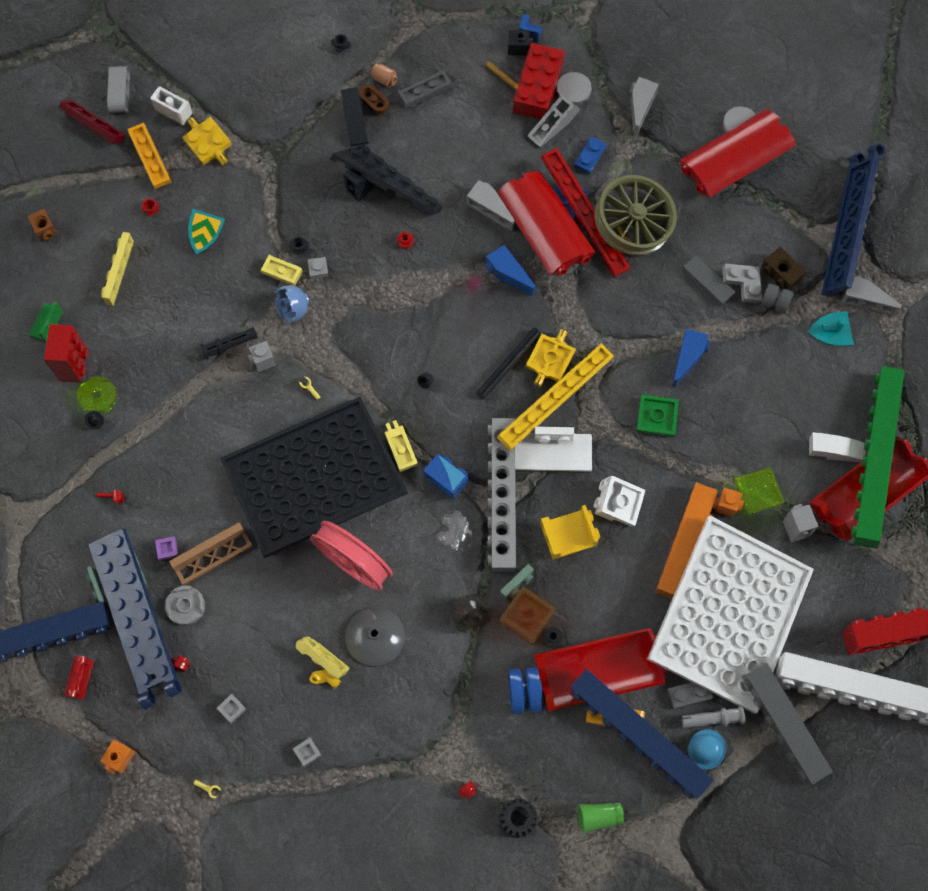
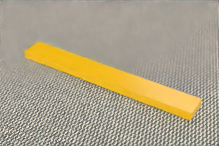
(555, 397)

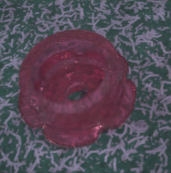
(474, 282)

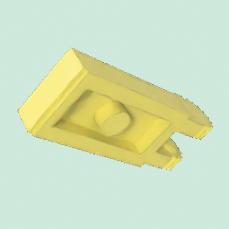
(322, 657)

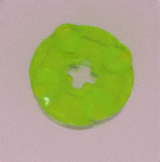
(90, 387)

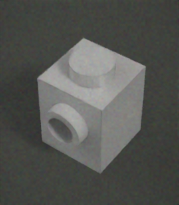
(261, 356)

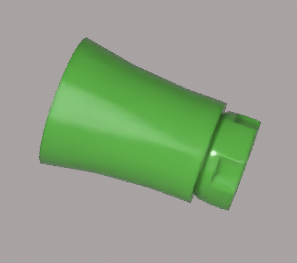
(599, 816)

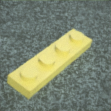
(117, 270)

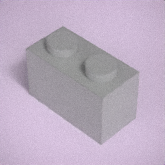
(800, 523)

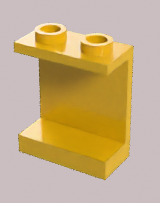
(570, 533)

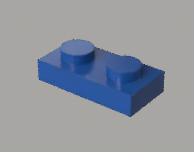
(590, 155)

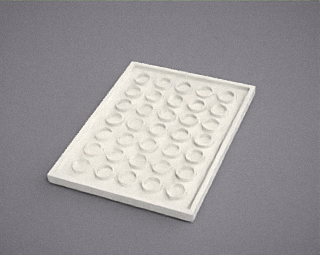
(729, 611)

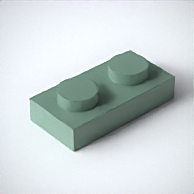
(522, 577)

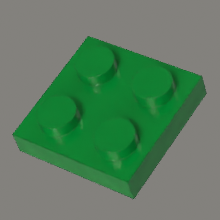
(657, 415)

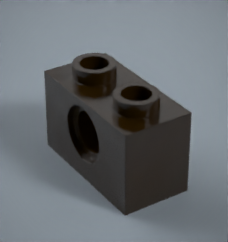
(782, 260)

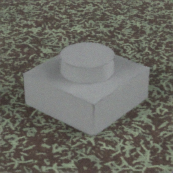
(318, 267)
(231, 708)
(307, 752)

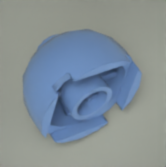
(291, 303)

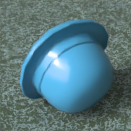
(707, 749)

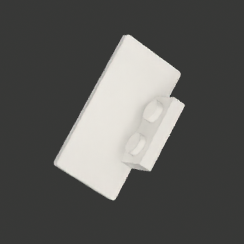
(554, 450)

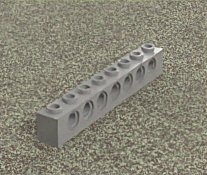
(507, 561)

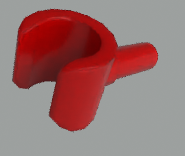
(117, 496)

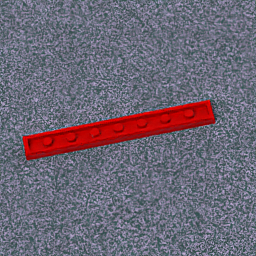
(583, 210)

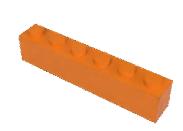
(697, 510)

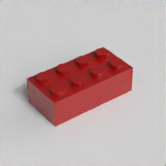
(538, 81)
(886, 632)

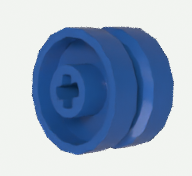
(527, 690)

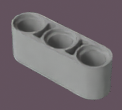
(118, 89)

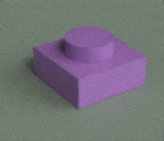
(166, 548)

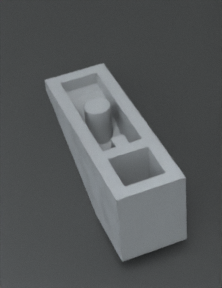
(641, 100)
(554, 121)
(486, 201)
(869, 296)

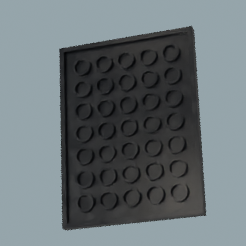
(313, 474)

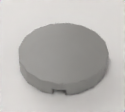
(574, 87)
(736, 116)
(185, 605)

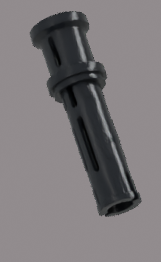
(220, 346)

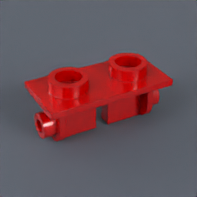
(79, 677)

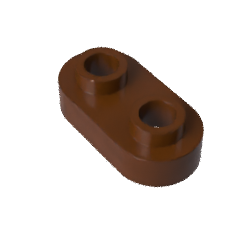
(376, 99)

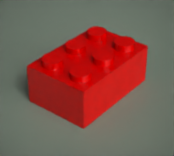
(66, 353)

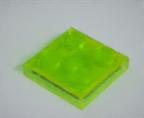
(759, 491)

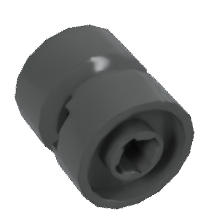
(775, 298)

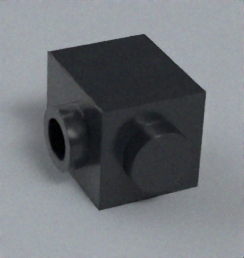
(519, 42)

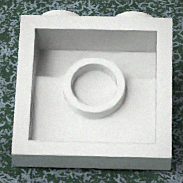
(619, 501)

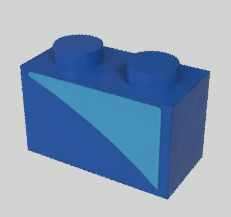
(446, 476)

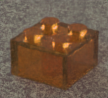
(527, 615)

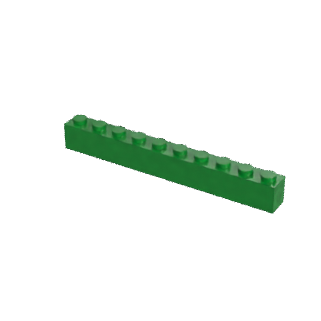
(879, 457)

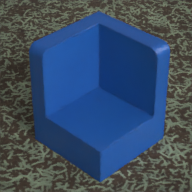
(534, 30)

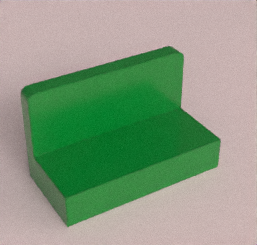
(48, 315)

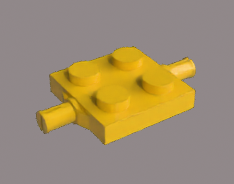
(207, 140)
(550, 357)

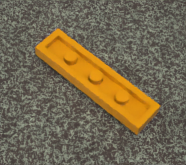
(149, 155)

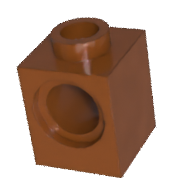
(40, 219)

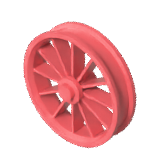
(351, 555)

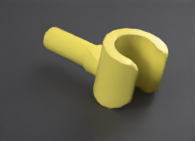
(310, 388)
(206, 787)

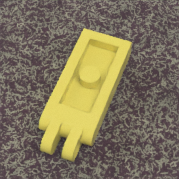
(400, 447)

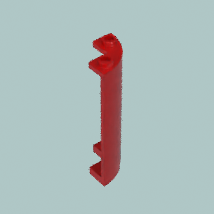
(737, 153)
(545, 223)
(838, 501)
(615, 661)

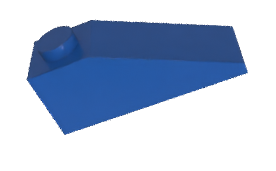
(508, 270)
(691, 351)

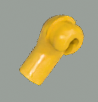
(322, 677)

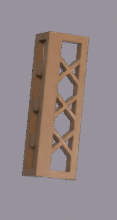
(208, 547)

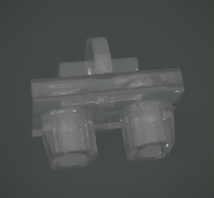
(457, 531)

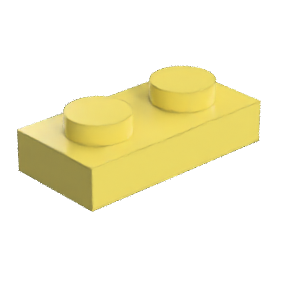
(281, 270)

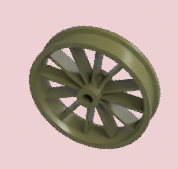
(635, 215)

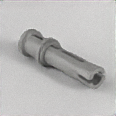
(723, 716)

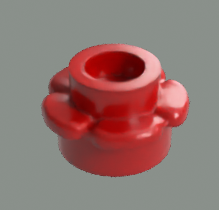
(150, 203)
(405, 244)
(180, 663)
(467, 790)

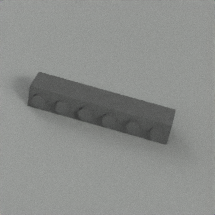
(786, 723)

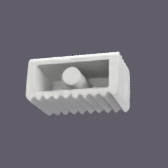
(171, 105)

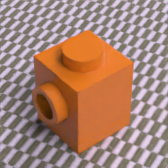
(729, 502)
(117, 757)

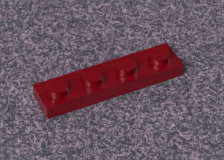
(92, 121)

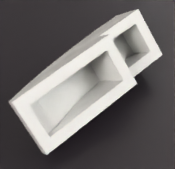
(836, 447)

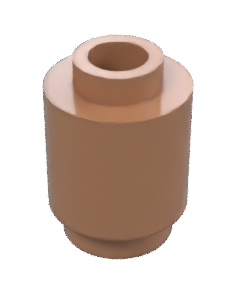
(384, 75)

